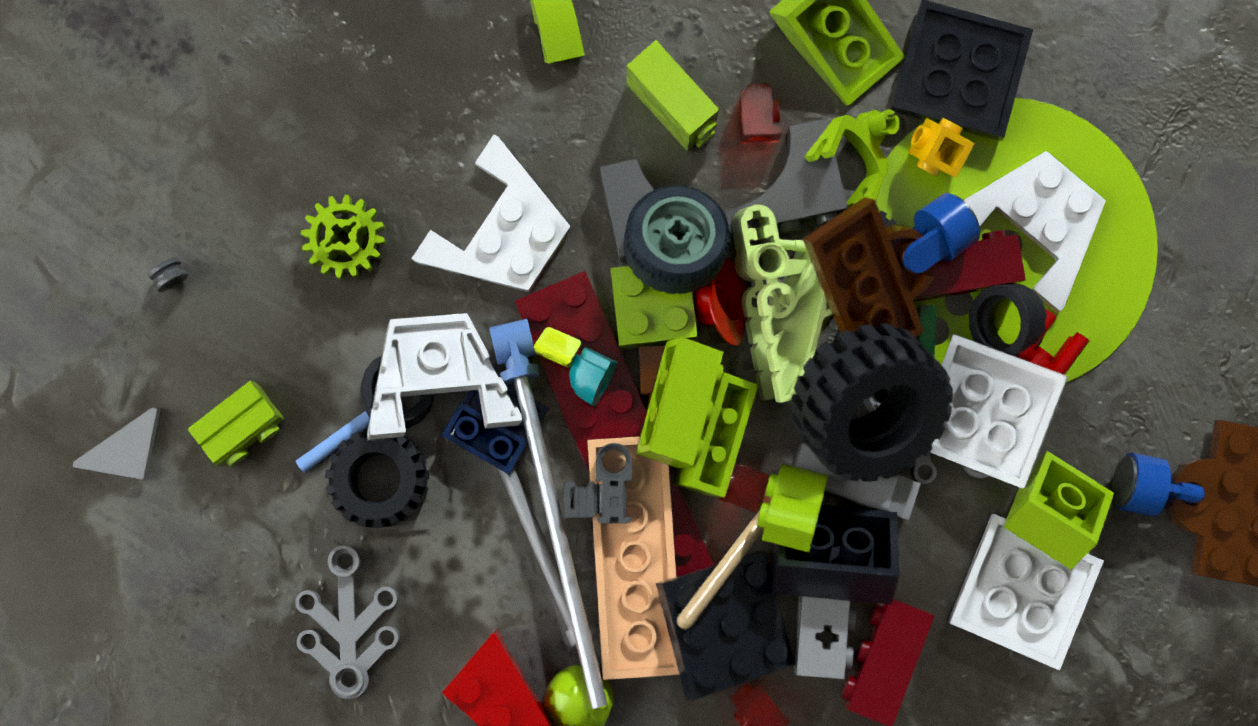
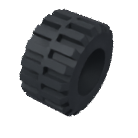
(344, 486)

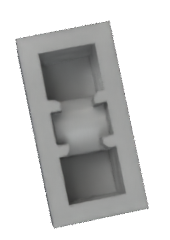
(810, 655)

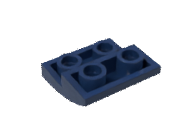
(496, 445)

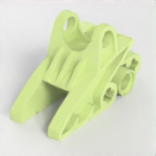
(797, 312)

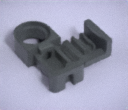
(604, 498)

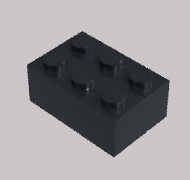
(849, 558)

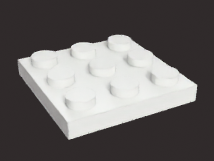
(997, 410)
(1023, 596)

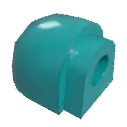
(591, 375)

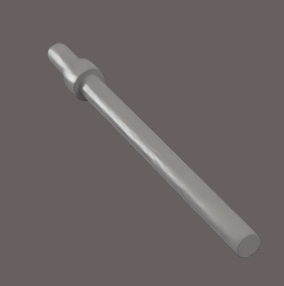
(540, 548)

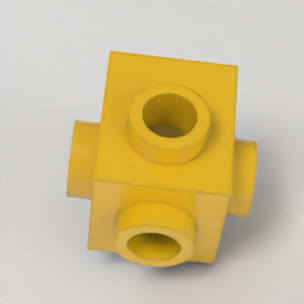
(940, 147)

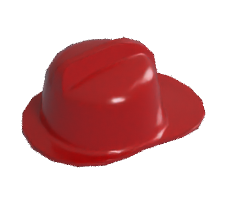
(721, 303)

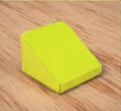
(557, 346)

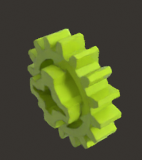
(331, 245)

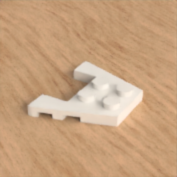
(1052, 211)
(514, 237)
(435, 358)

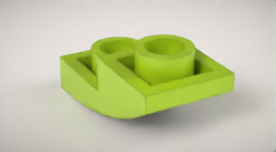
(557, 29)

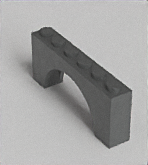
(798, 196)

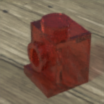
(758, 114)
(746, 488)
(756, 707)

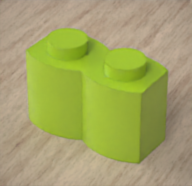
(793, 507)

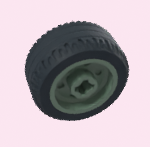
(676, 239)

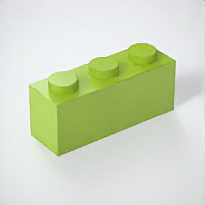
(680, 403)
(721, 438)

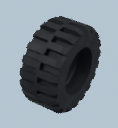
(850, 373)

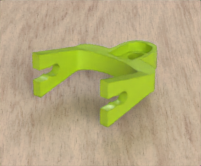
(866, 135)

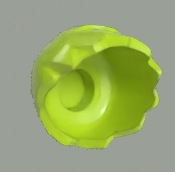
(569, 702)

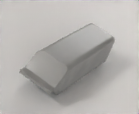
(889, 494)

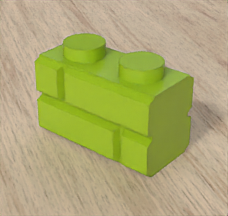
(236, 425)

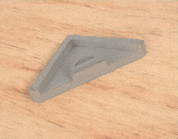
(126, 451)

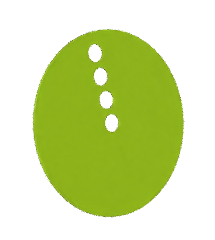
(1121, 253)

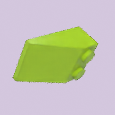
(840, 42)

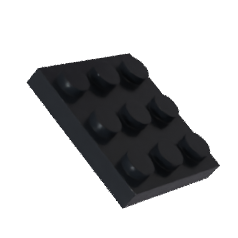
(962, 69)
(736, 633)

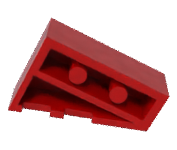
(495, 689)

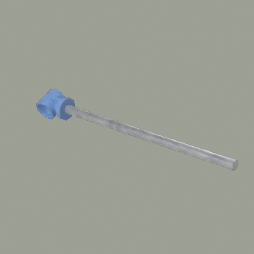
(513, 346)

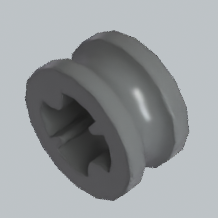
(168, 274)

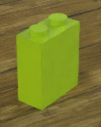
(672, 96)

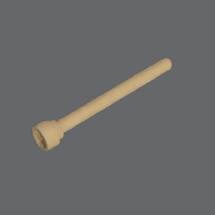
(721, 572)

